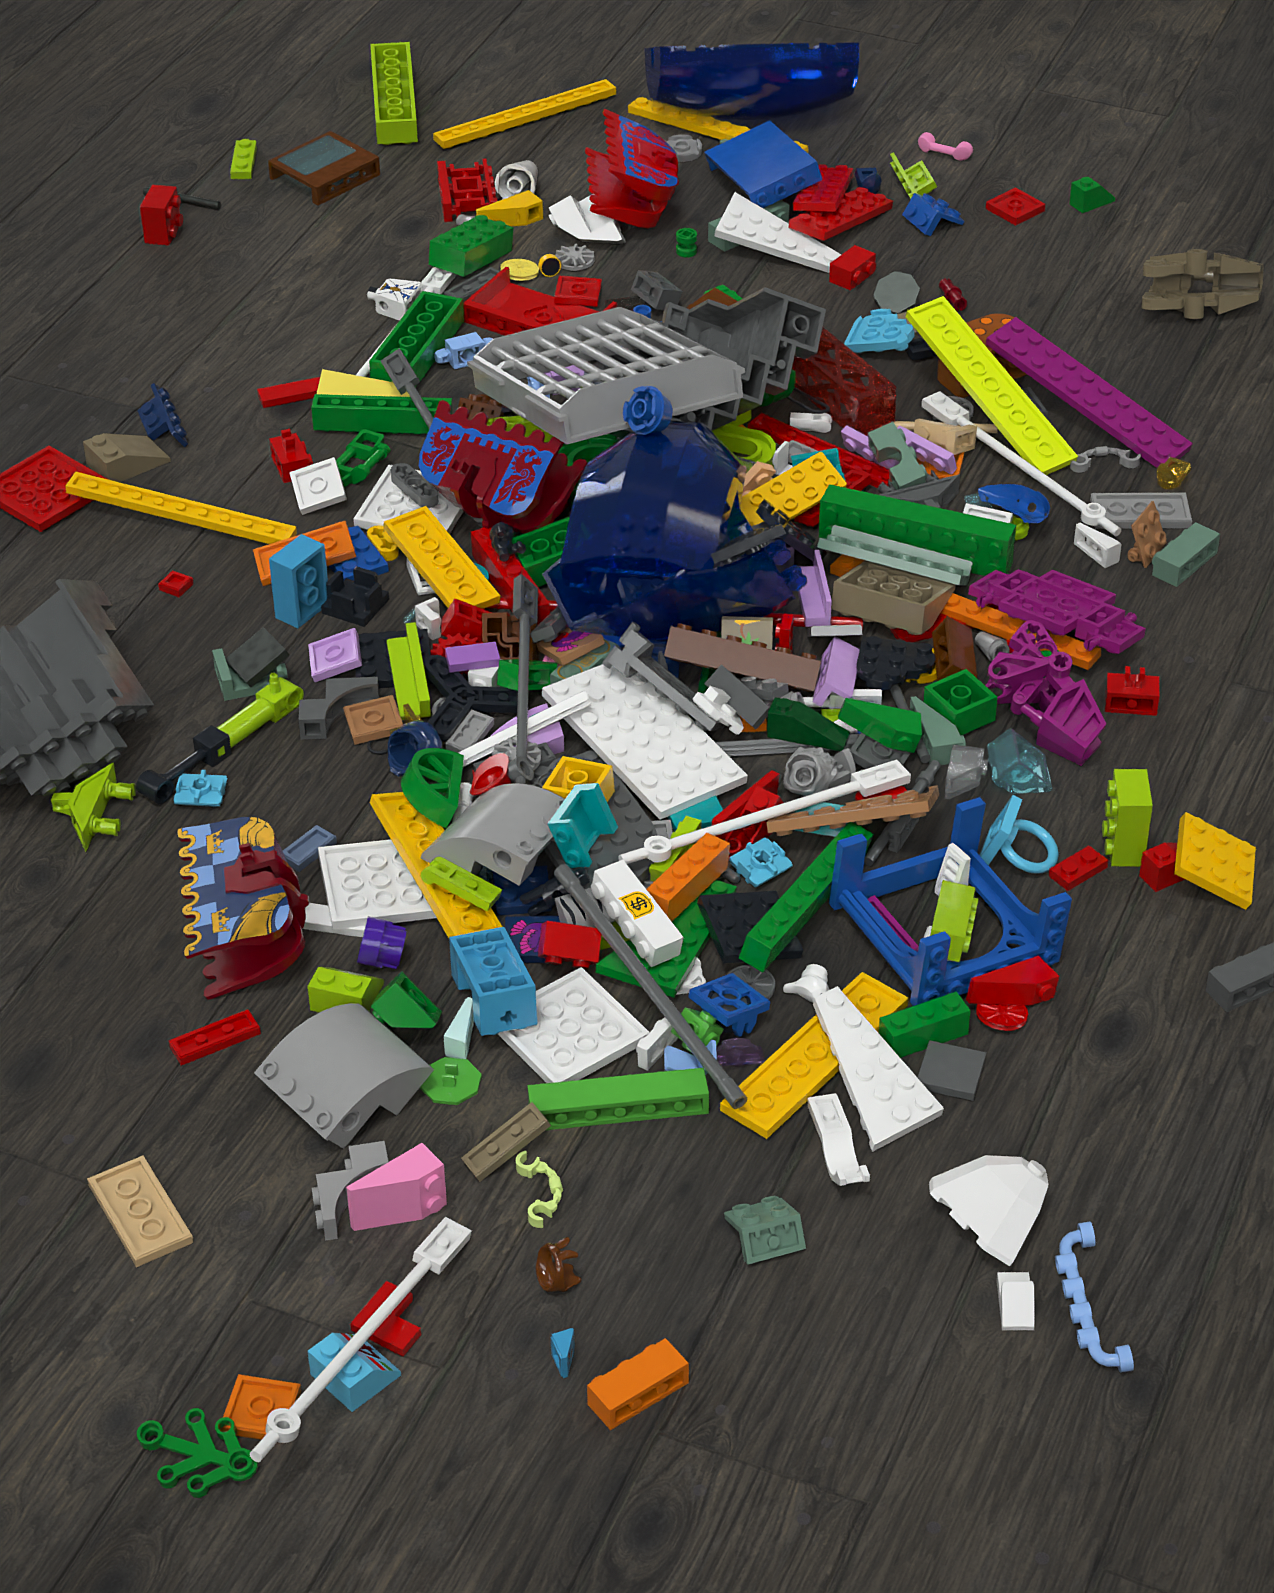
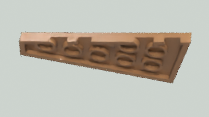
(860, 811)

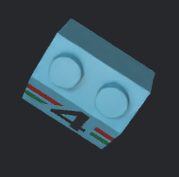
(362, 1375)

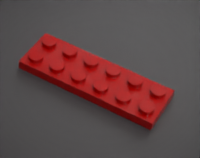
(826, 193)
(853, 210)

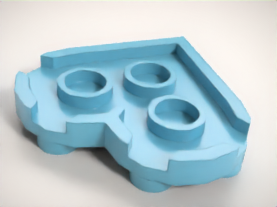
(879, 332)

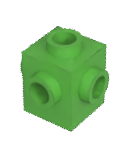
(703, 1026)

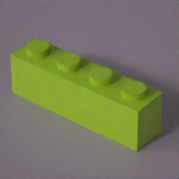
(955, 916)

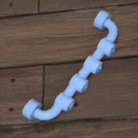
(1081, 1310)

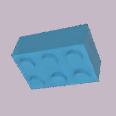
(299, 580)

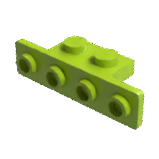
(915, 178)

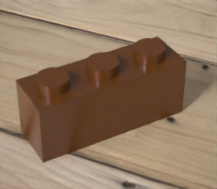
(953, 648)

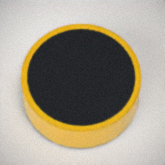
(549, 265)

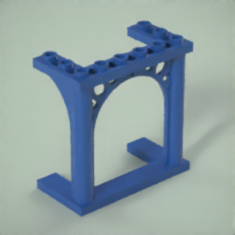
(928, 971)

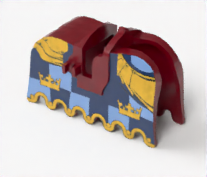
(242, 905)

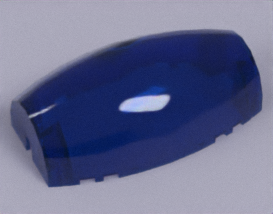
(751, 78)

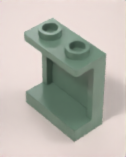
(232, 684)

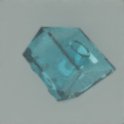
(1018, 764)

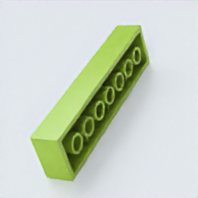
(393, 93)

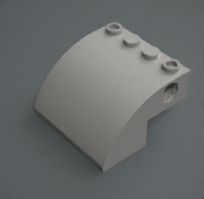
(500, 831)
(341, 1070)

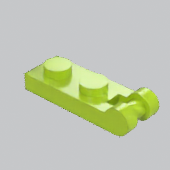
(461, 883)

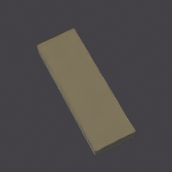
(505, 1141)

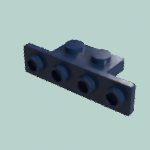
(159, 416)

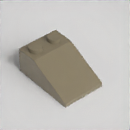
(122, 456)

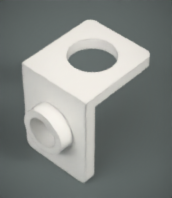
(780, 459)

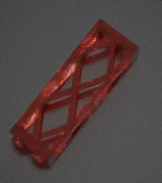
(866, 406)

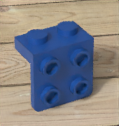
(926, 212)

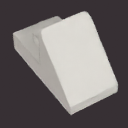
(1016, 1300)

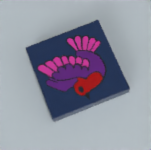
(525, 935)

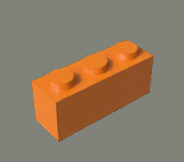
(637, 1383)

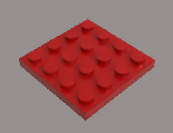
(37, 488)

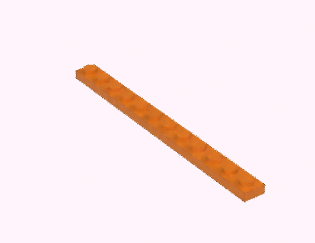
(990, 619)

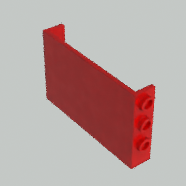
(502, 304)

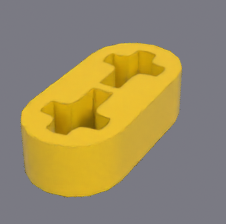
(383, 543)

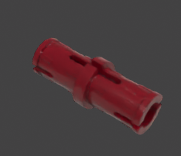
(953, 294)

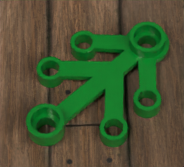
(200, 1454)

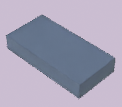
(305, 849)

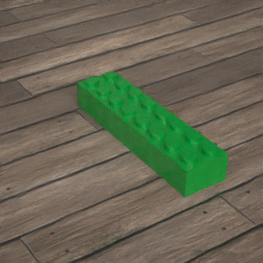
(949, 532)

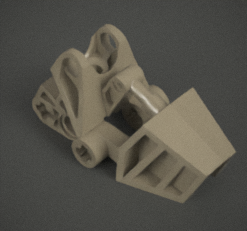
(1233, 279)

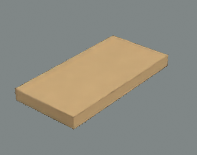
(140, 1211)

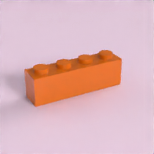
(690, 875)

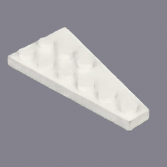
(760, 230)
(876, 1078)

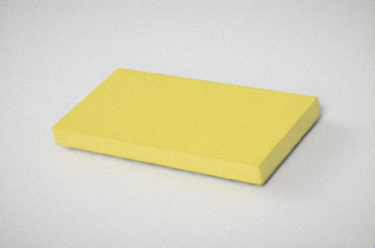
(346, 384)

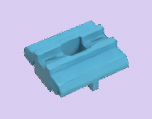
(200, 789)
(748, 861)

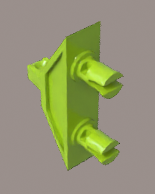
(89, 802)

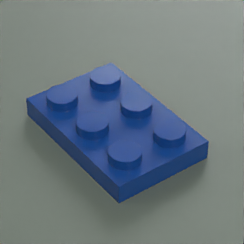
(366, 556)

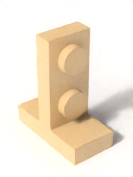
(949, 437)

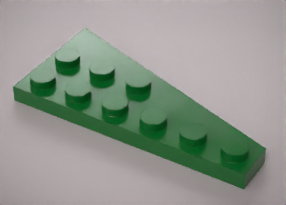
(672, 972)

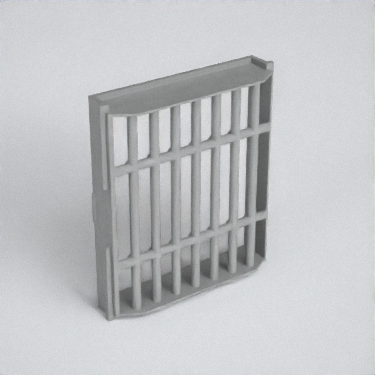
(690, 382)

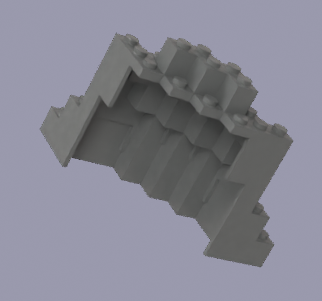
(756, 333)
(64, 691)

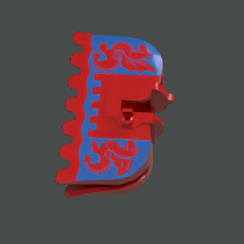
(637, 172)

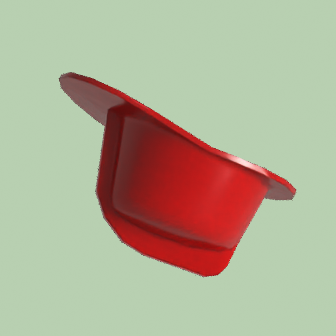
(490, 774)

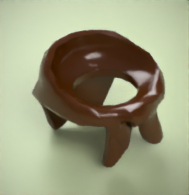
(556, 1275)

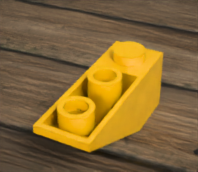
(515, 210)

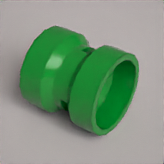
(686, 242)

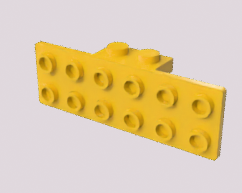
(794, 489)

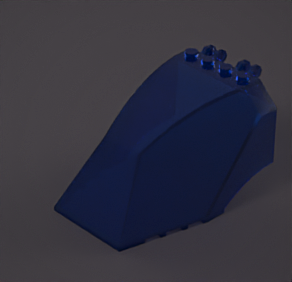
(689, 598)

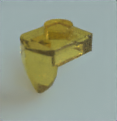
(1172, 473)

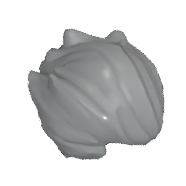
(809, 771)

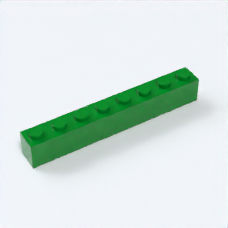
(795, 906)

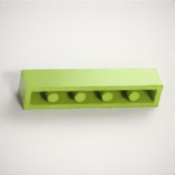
(686, 826)

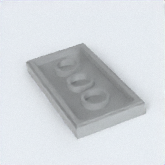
(1127, 507)

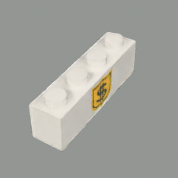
(636, 913)

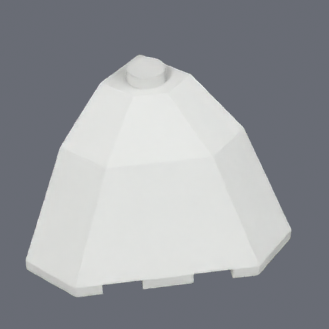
(583, 224)
(995, 1199)

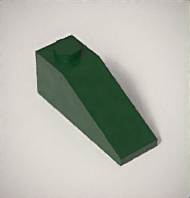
(800, 724)

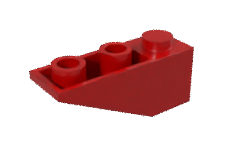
(759, 800)

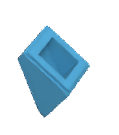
(562, 1350)

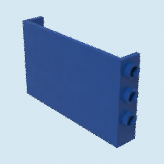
(765, 164)

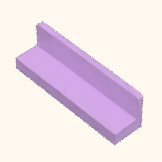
(815, 595)
(836, 671)

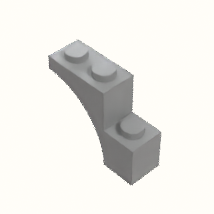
(331, 1186)

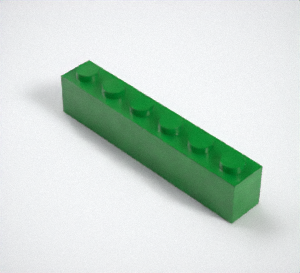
(371, 413)

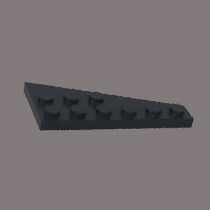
(747, 543)

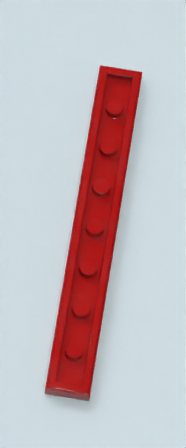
(783, 432)

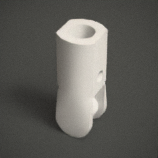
(811, 422)

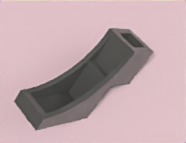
(319, 714)

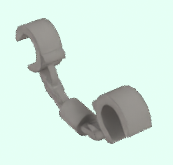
(1083, 462)

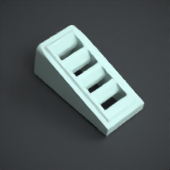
(459, 1032)

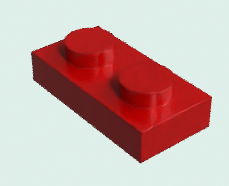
(784, 632)
(1078, 868)

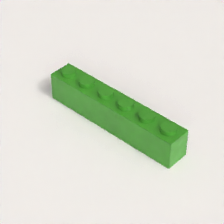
(622, 1098)

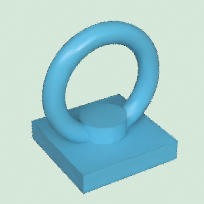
(1004, 832)

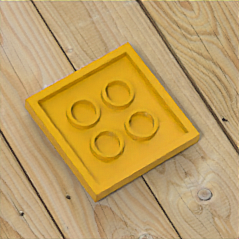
(1215, 860)

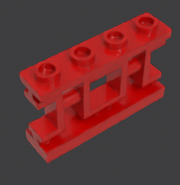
(465, 188)

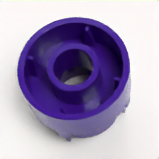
(381, 944)

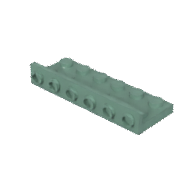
(897, 555)

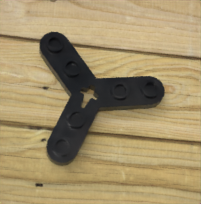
(453, 688)

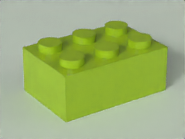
(1128, 817)

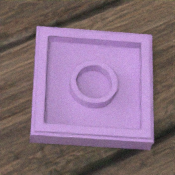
(335, 655)

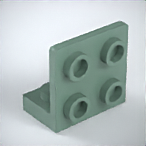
(767, 1229)

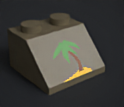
(749, 629)

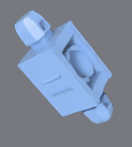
(455, 349)

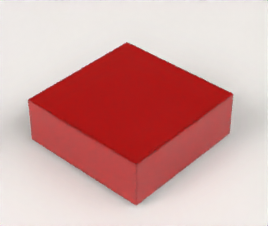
(175, 583)

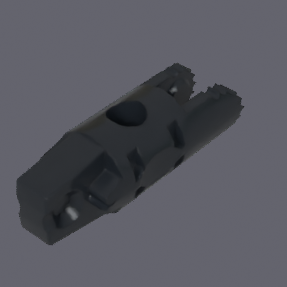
(549, 893)

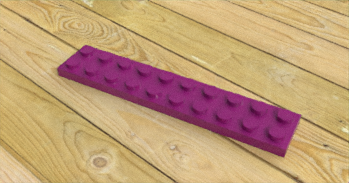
(1088, 393)

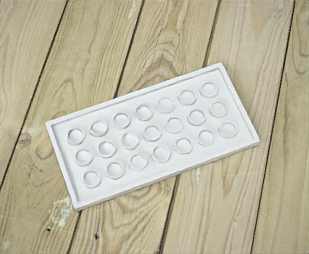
(647, 740)

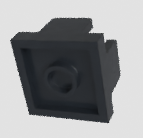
(354, 600)

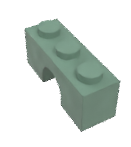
(890, 443)

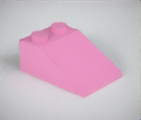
(398, 1191)

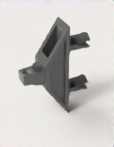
(933, 493)

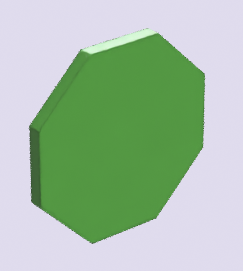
(452, 1081)

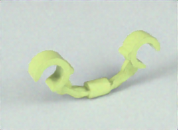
(554, 1183)

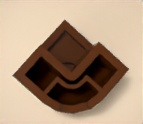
(505, 632)

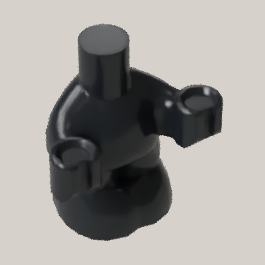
(502, 541)

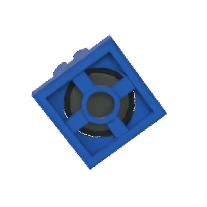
(731, 1003)

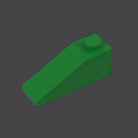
(887, 725)

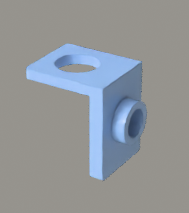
(679, 1060)

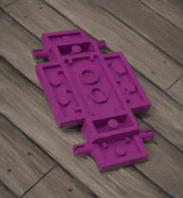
(1061, 606)

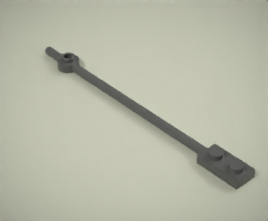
(405, 381)
(525, 609)

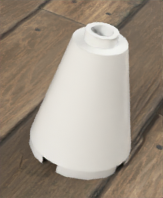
(516, 179)

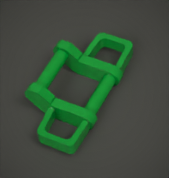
(370, 454)

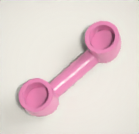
(961, 152)

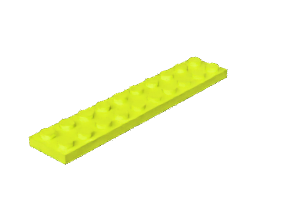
(991, 386)

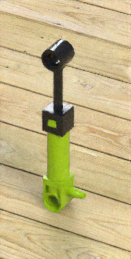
(215, 743)

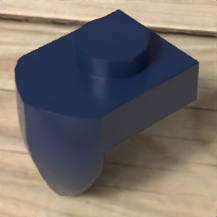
(868, 179)

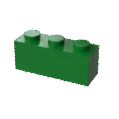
(933, 1020)

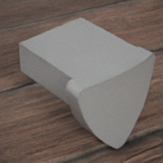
(845, 766)

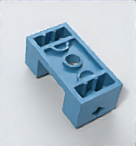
(498, 980)

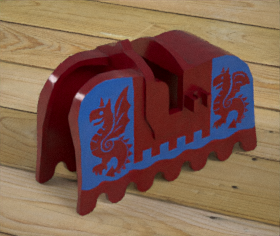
(497, 470)

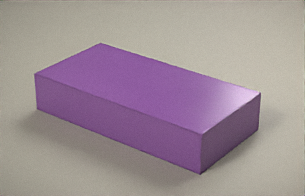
(472, 657)

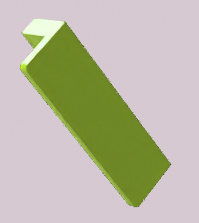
(409, 672)

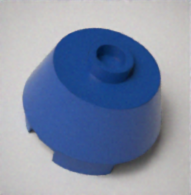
(647, 411)

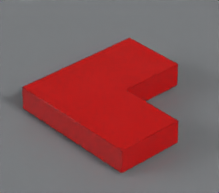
(394, 1332)

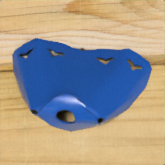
(1007, 496)

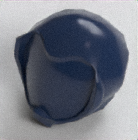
(409, 740)

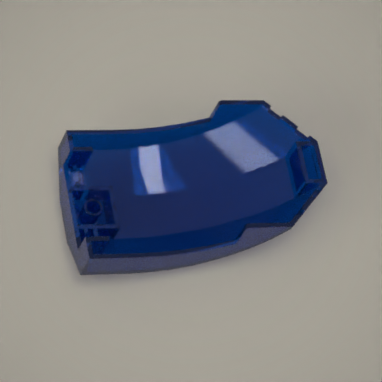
(652, 505)

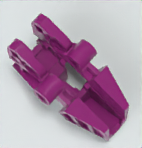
(1071, 714)

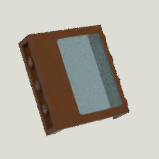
(327, 166)

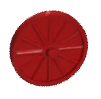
(1002, 1016)

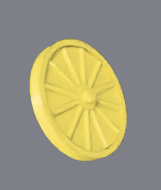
(521, 269)

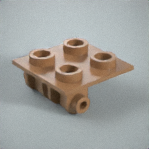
(1148, 536)

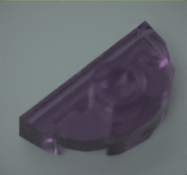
(739, 1052)

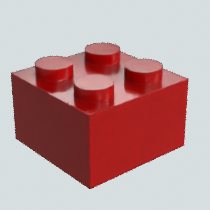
(161, 214)

